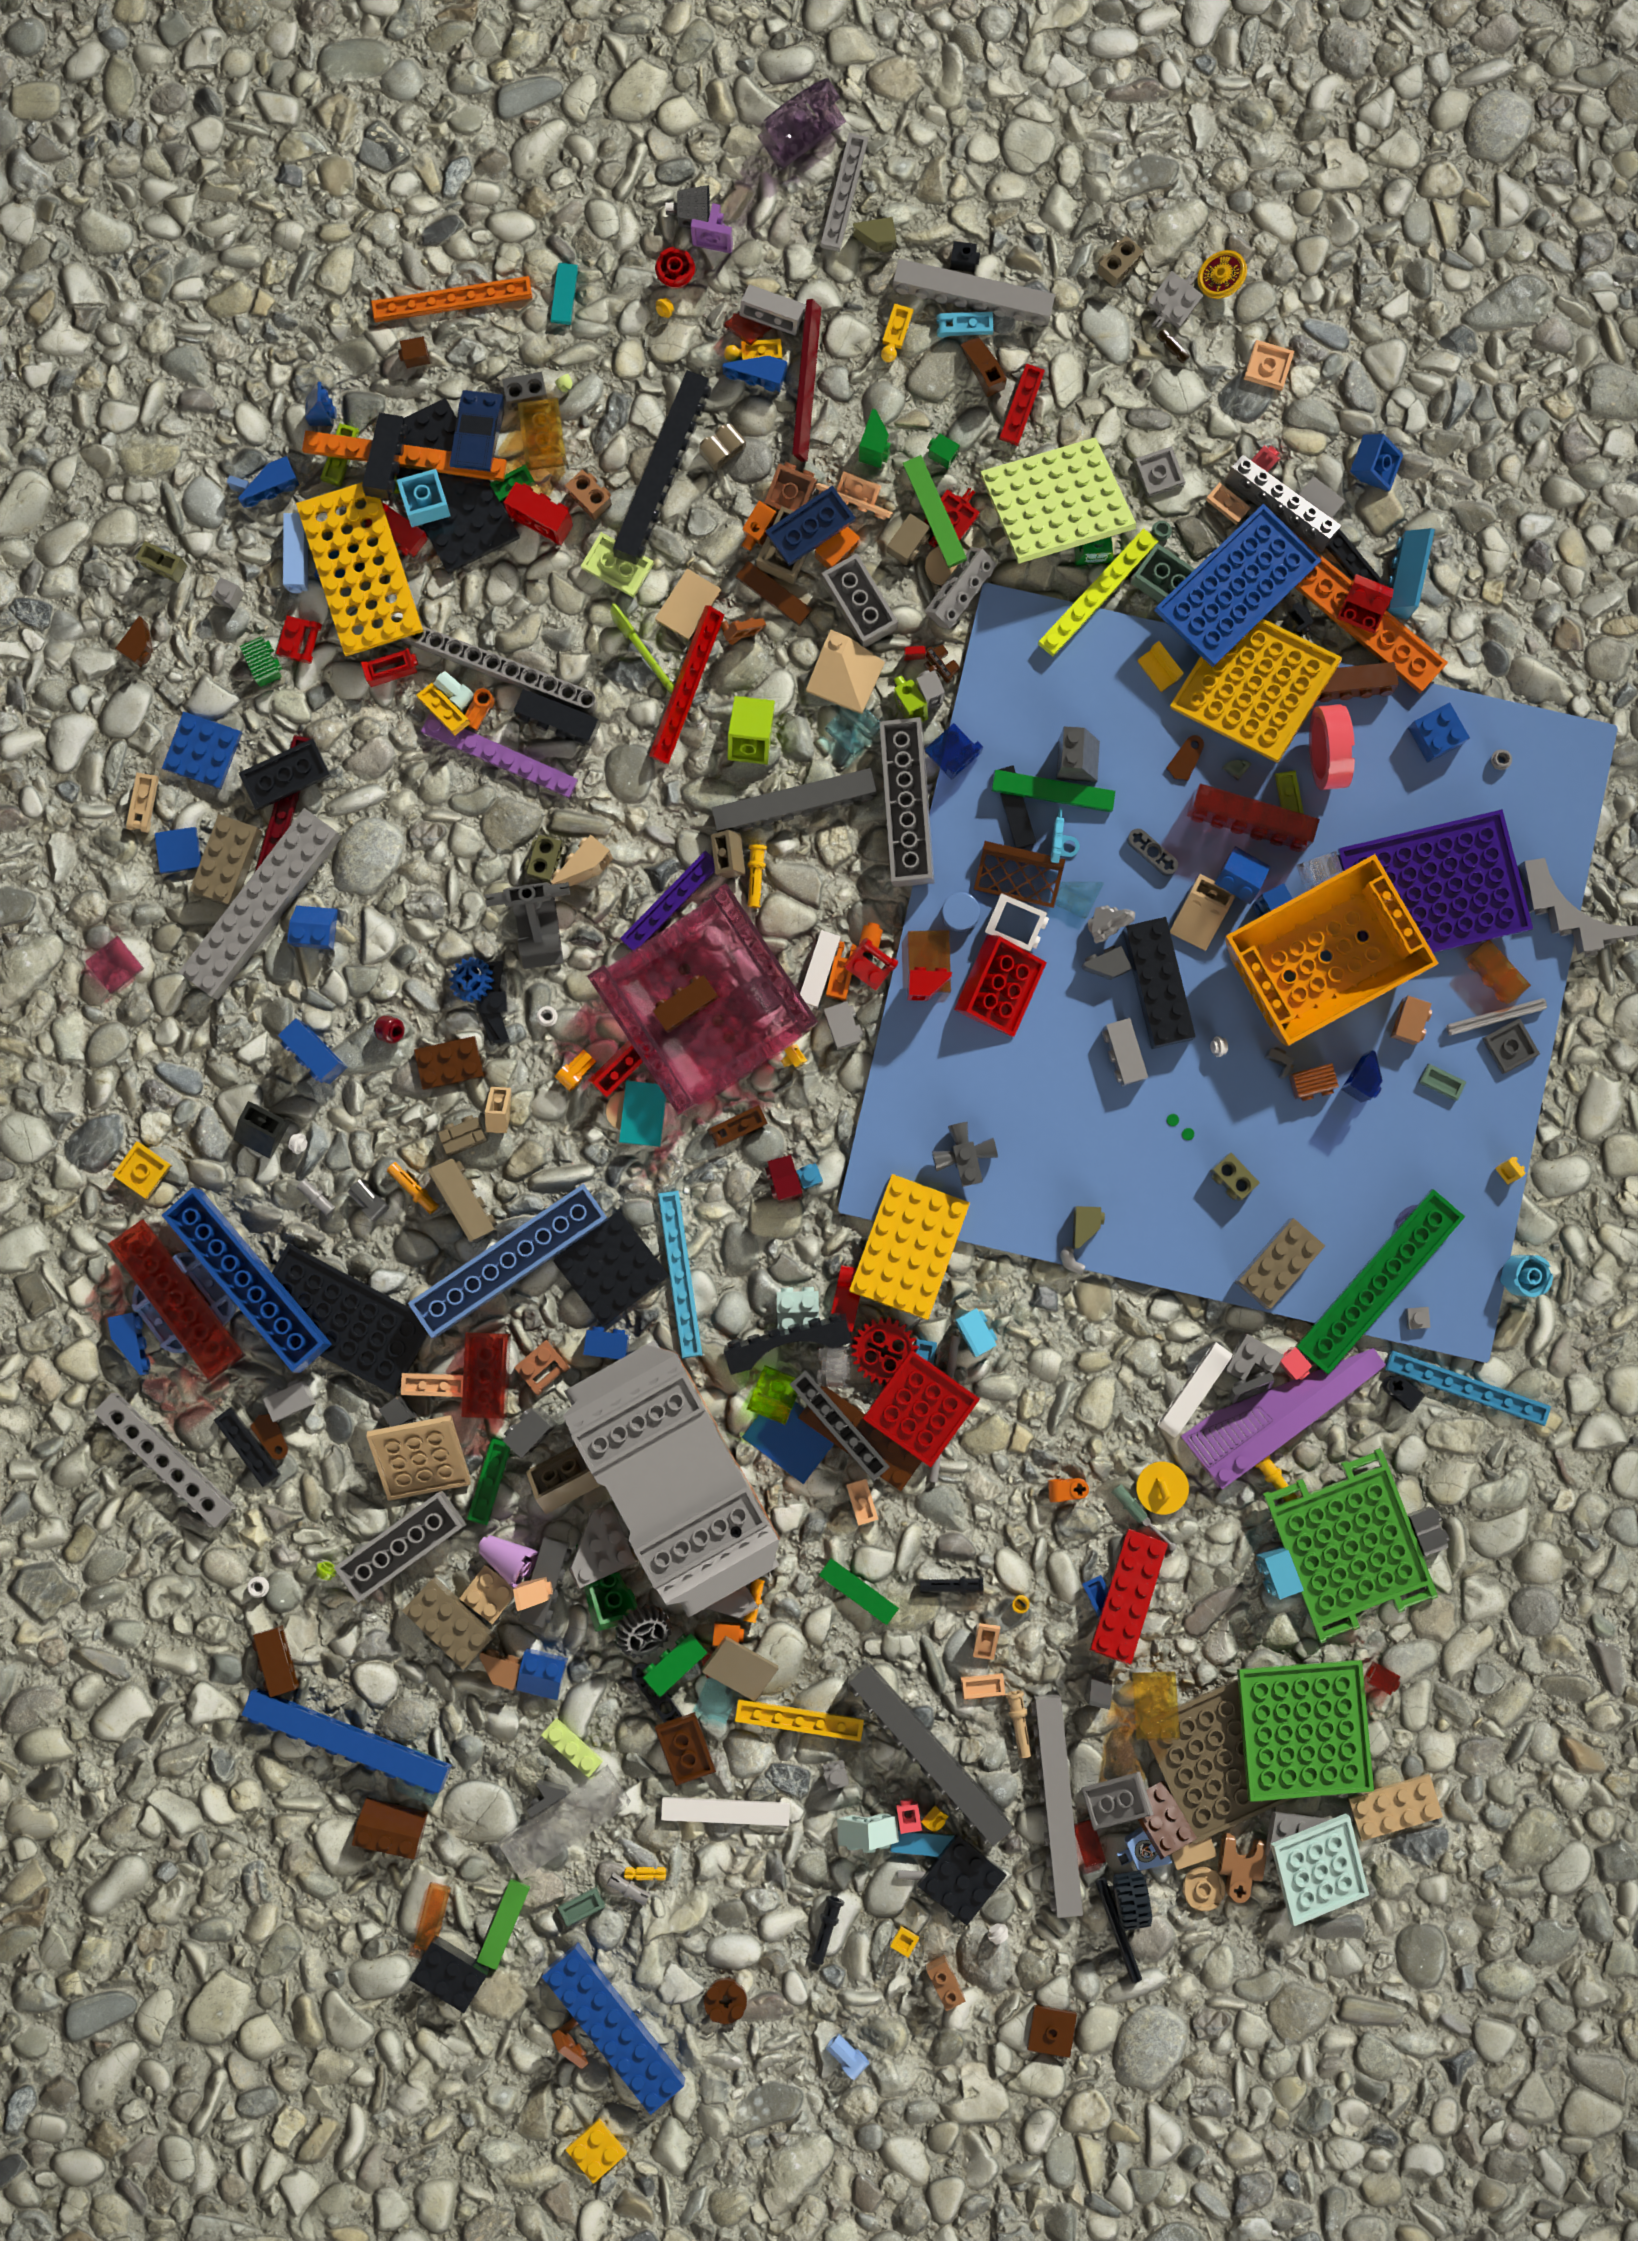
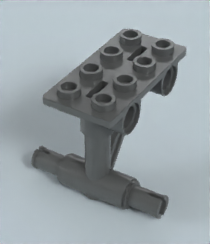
(536, 921)

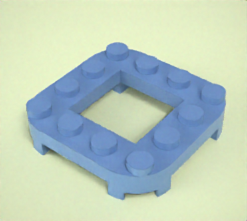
(218, 1298)

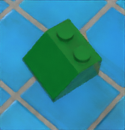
(874, 443)

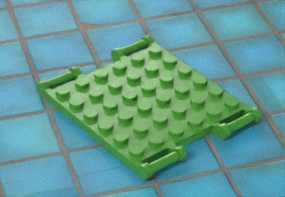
(1351, 1545)

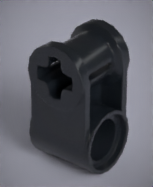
(1405, 1394)

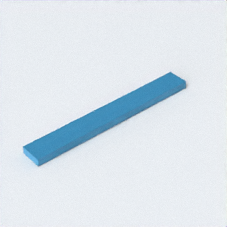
(1467, 1388)

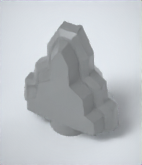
(1108, 922)

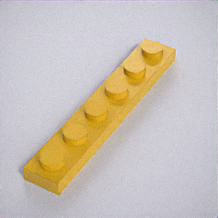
(799, 1720)

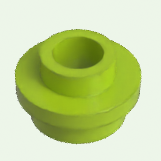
(325, 1570)

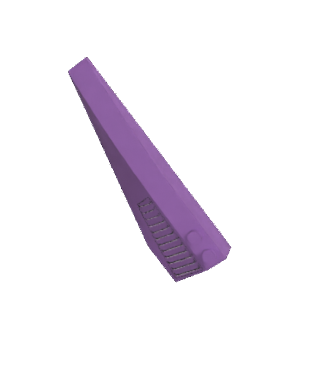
(1252, 1429)

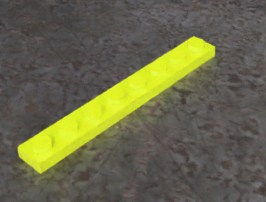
(1098, 592)

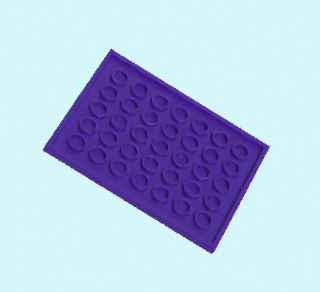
(1453, 879)

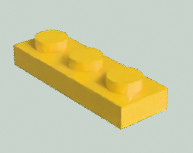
(443, 709)

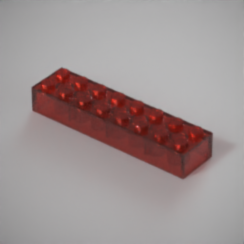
(177, 1299)

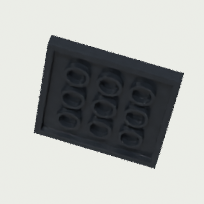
(611, 1268)

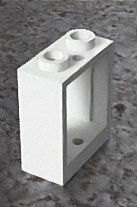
(1041, 924)

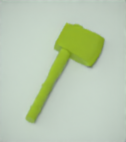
(629, 632)

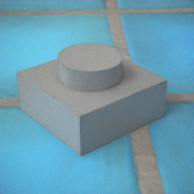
(1418, 1318)

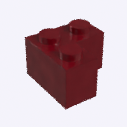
(784, 1178)

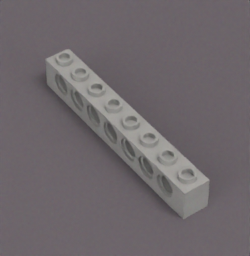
(176, 1461)

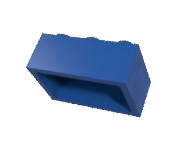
(311, 1052)

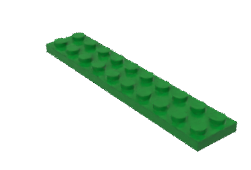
(1380, 1281)

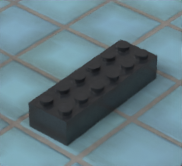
(1158, 983)

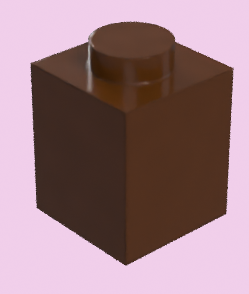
(414, 352)

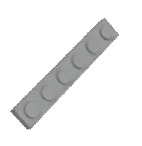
(844, 192)

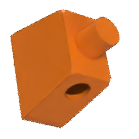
(762, 518)

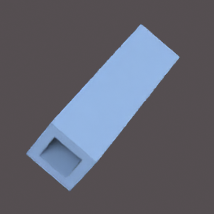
(294, 554)

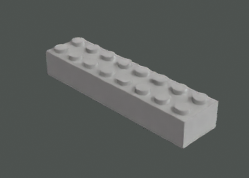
(907, 802)

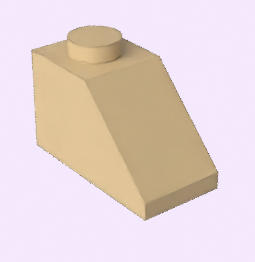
(498, 1110)

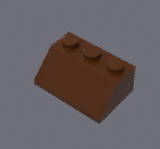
(390, 1828)

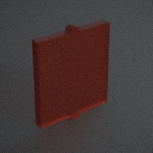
(746, 329)

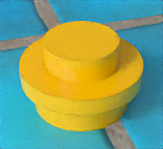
(664, 307)

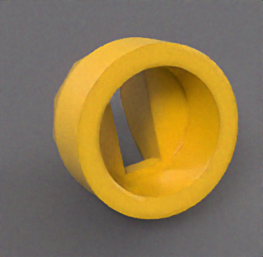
(1018, 1607)

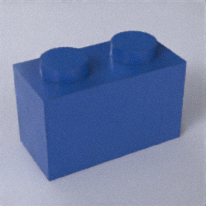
(1272, 899)
(606, 1344)

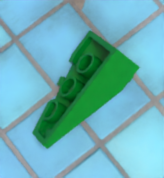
(609, 1601)

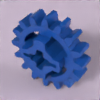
(472, 981)

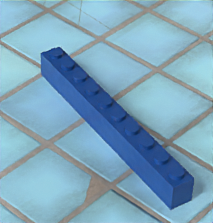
(346, 1740)

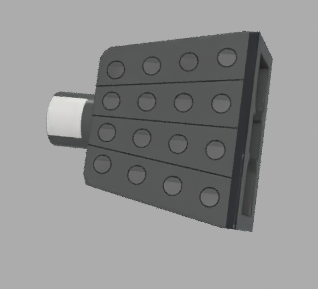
(690, 204)

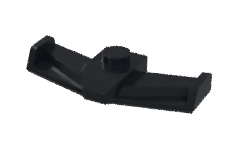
(493, 1005)

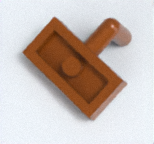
(737, 630)
(567, 2046)

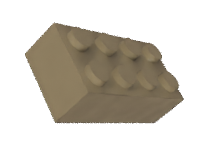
(226, 860)
(1279, 1263)
(449, 1623)

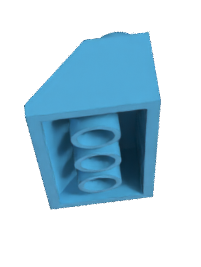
(1409, 571)

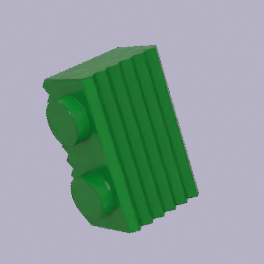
(261, 662)

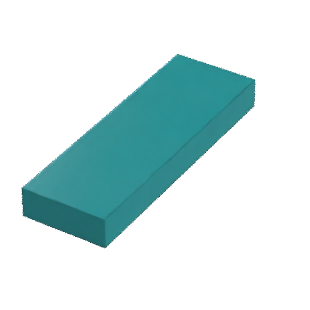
(564, 293)

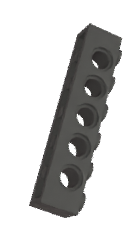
(1286, 504)
(839, 1425)

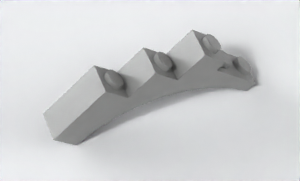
(1565, 918)

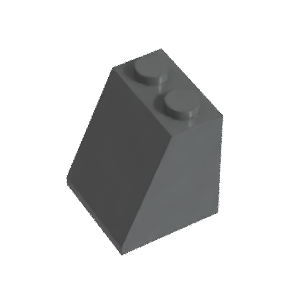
(1077, 755)

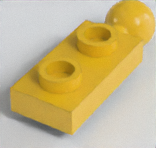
(896, 331)
(759, 348)

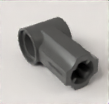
(371, 1204)

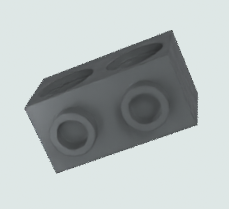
(524, 385)
(398, 1412)

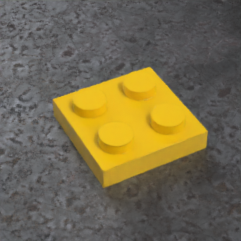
(142, 1170)
(596, 2150)

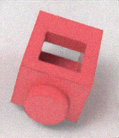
(911, 1823)

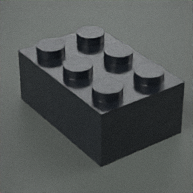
(449, 1974)

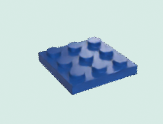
(202, 750)

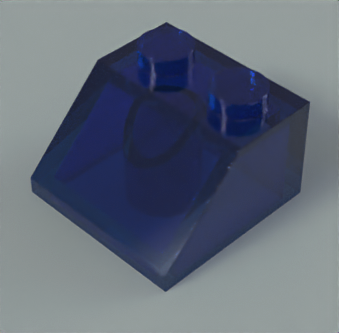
(1364, 1079)

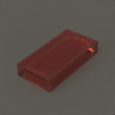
(1089, 1843)

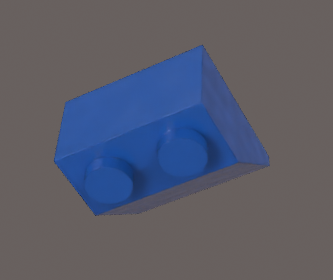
(1376, 461)
(313, 927)
(541, 1673)

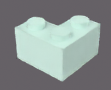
(867, 1832)

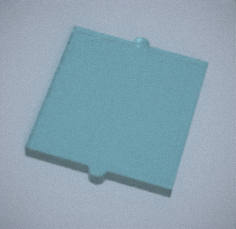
(716, 1700)

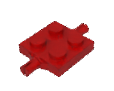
(960, 513)

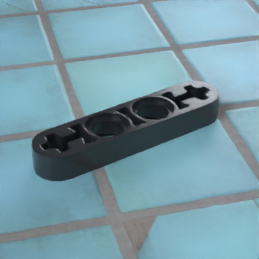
(655, 1701)

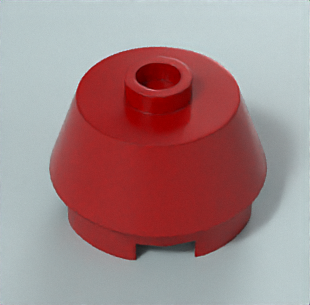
(675, 268)

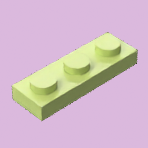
(572, 1747)

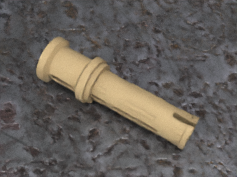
(1018, 1713)

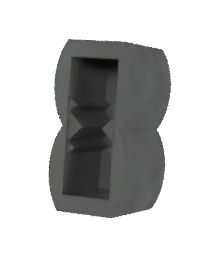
(1428, 1530)

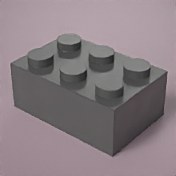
(529, 1432)

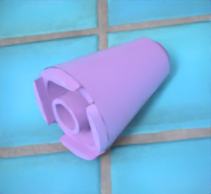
(508, 1558)

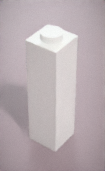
(819, 968)

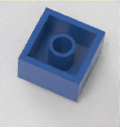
(1438, 732)

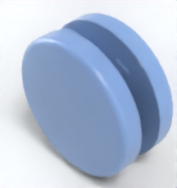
(960, 912)

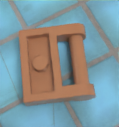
(537, 1362)

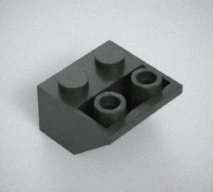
(260, 1129)

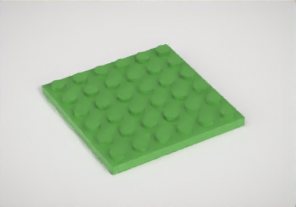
(1305, 1730)

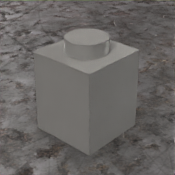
(227, 594)

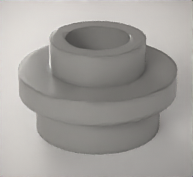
(1506, 757)

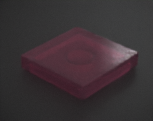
(114, 964)

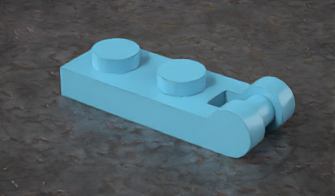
(965, 324)

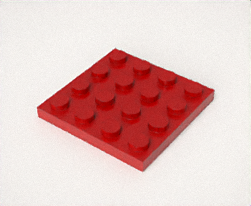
(921, 1408)

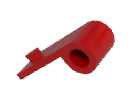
(844, 1300)

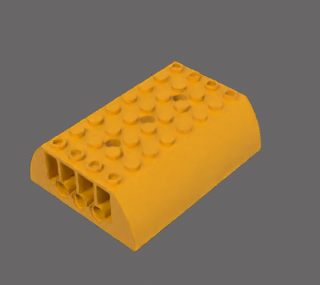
(1329, 921)

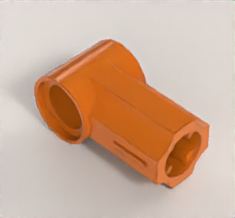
(478, 711)

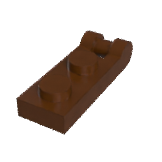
(738, 1126)

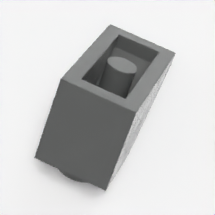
(1099, 1690)

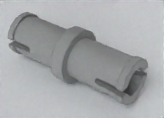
(315, 1197)
(628, 1889)

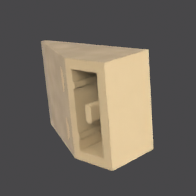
(585, 864)
(1202, 912)

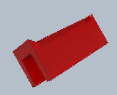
(391, 674)

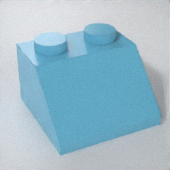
(975, 1332)

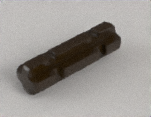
(1173, 346)

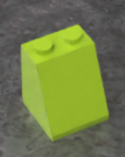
(750, 730)

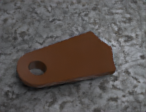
(1186, 759)
(270, 1436)

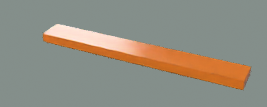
(451, 299)

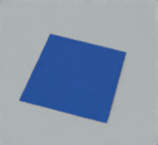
(791, 1446)

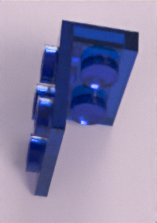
(953, 751)

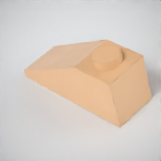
(532, 1593)

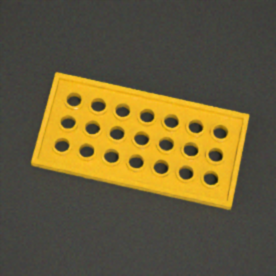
(327, 567)

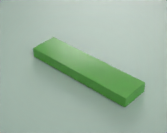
(503, 1924)

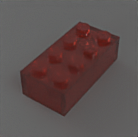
(486, 1375)

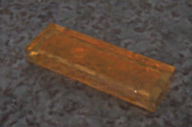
(432, 1914)

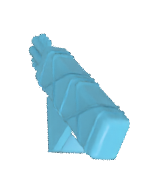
(1059, 839)

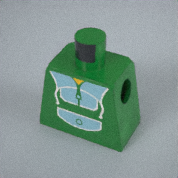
(1095, 552)

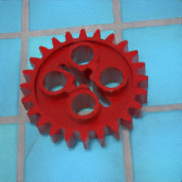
(892, 1332)

